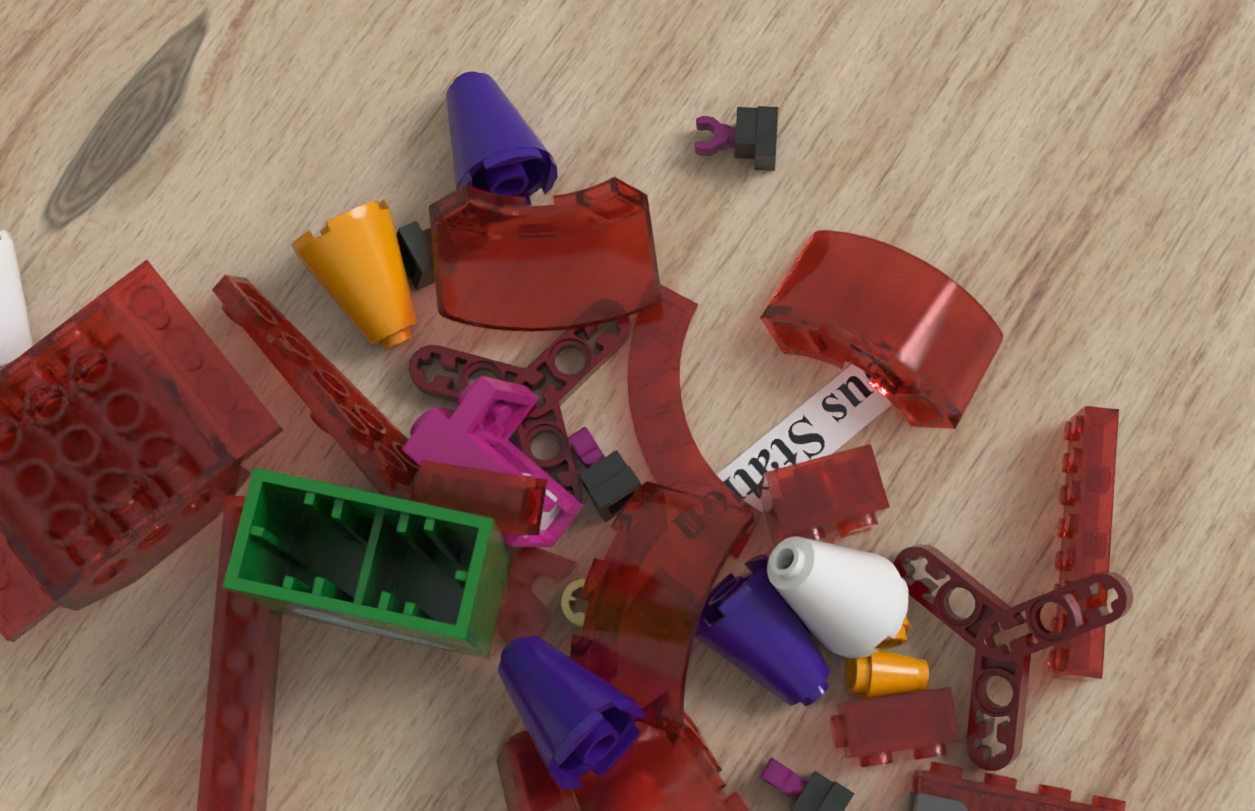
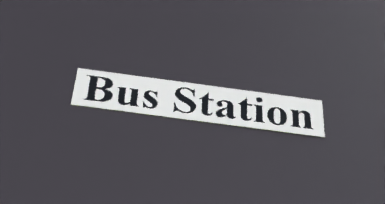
(808, 432)

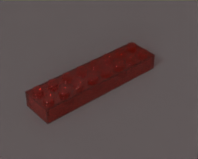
(1085, 534)

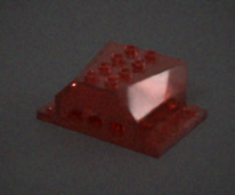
(115, 448)

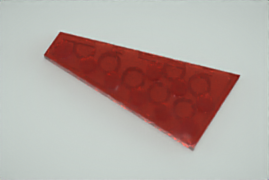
(333, 399)

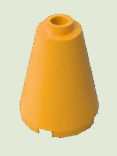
(363, 272)

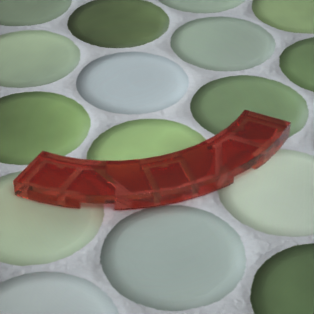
(658, 406)

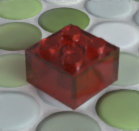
(824, 496)

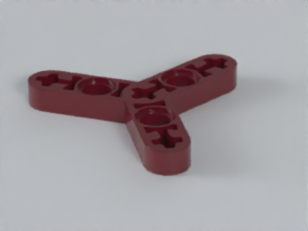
(538, 420)
(999, 660)

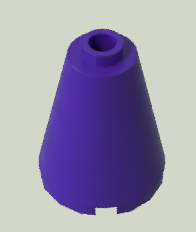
(493, 142)
(763, 636)
(568, 710)

